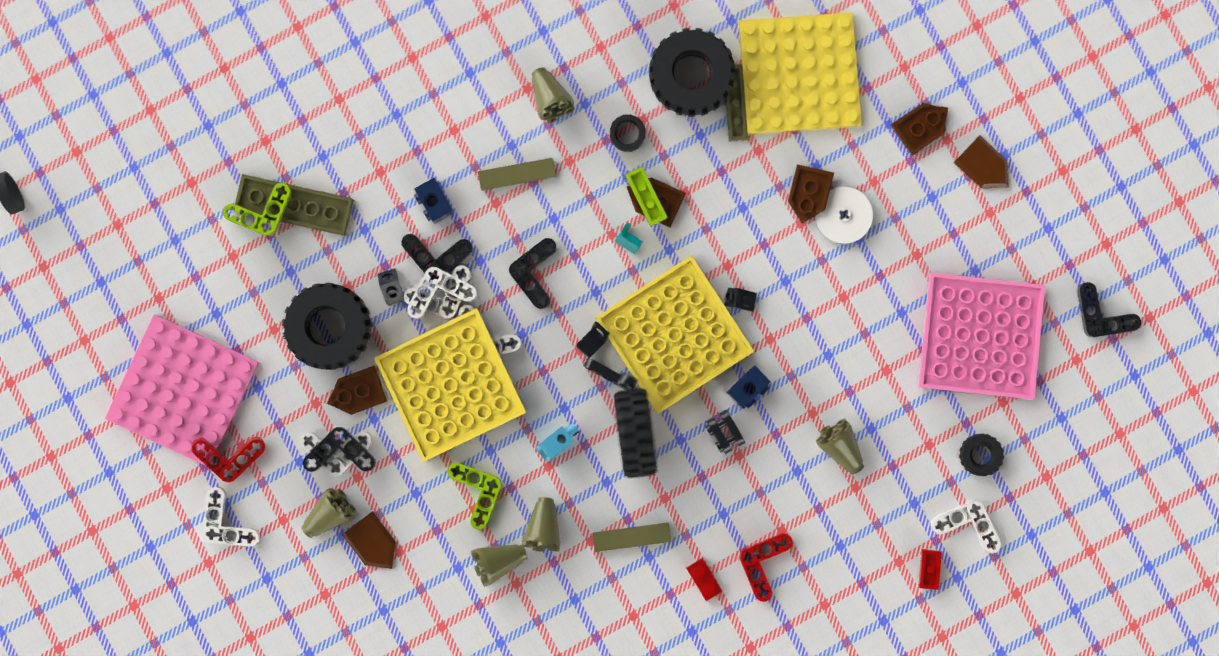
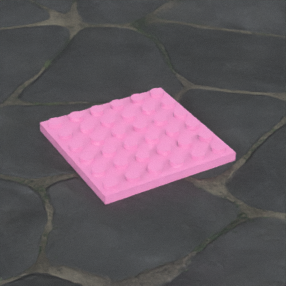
(981, 336)
(181, 388)

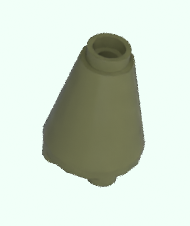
(550, 96)
(841, 446)
(328, 513)
(542, 527)
(497, 561)

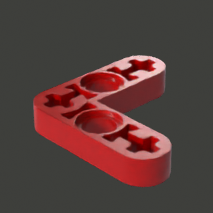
(224, 463)
(755, 563)

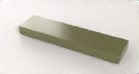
(736, 109)
(516, 174)
(631, 537)

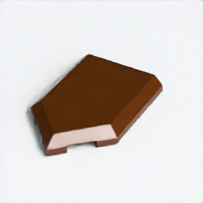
(921, 126)
(984, 165)
(809, 191)
(668, 196)
(358, 391)
(371, 542)

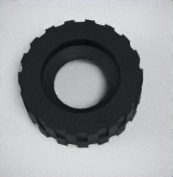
(996, 454)

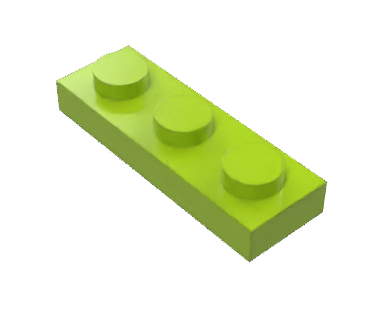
(646, 196)

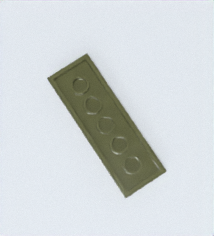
(305, 208)

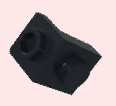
(740, 299)

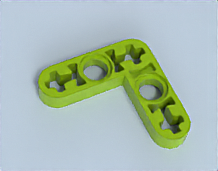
(260, 220)
(482, 485)

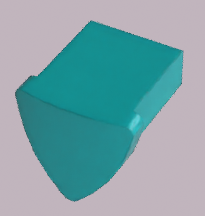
(627, 240)

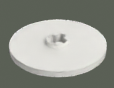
(859, 214)

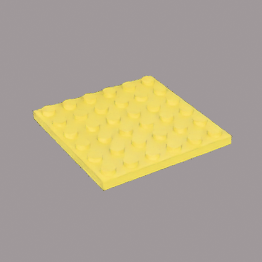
(800, 73)
(674, 334)
(450, 385)

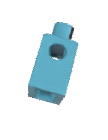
(551, 447)

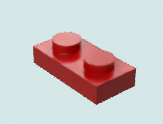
(930, 569)
(704, 579)

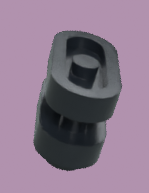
(723, 443)

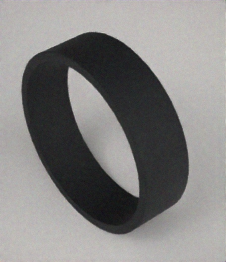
(10, 194)

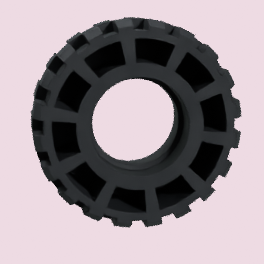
(696, 44)
(299, 318)
(635, 433)

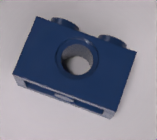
(441, 209)
(753, 376)

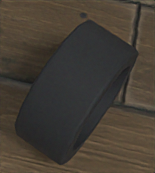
(632, 119)

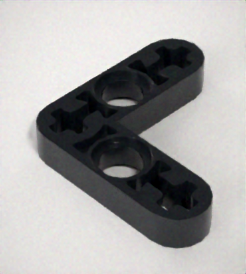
(439, 262)
(526, 275)
(1101, 323)
(624, 381)
(335, 446)

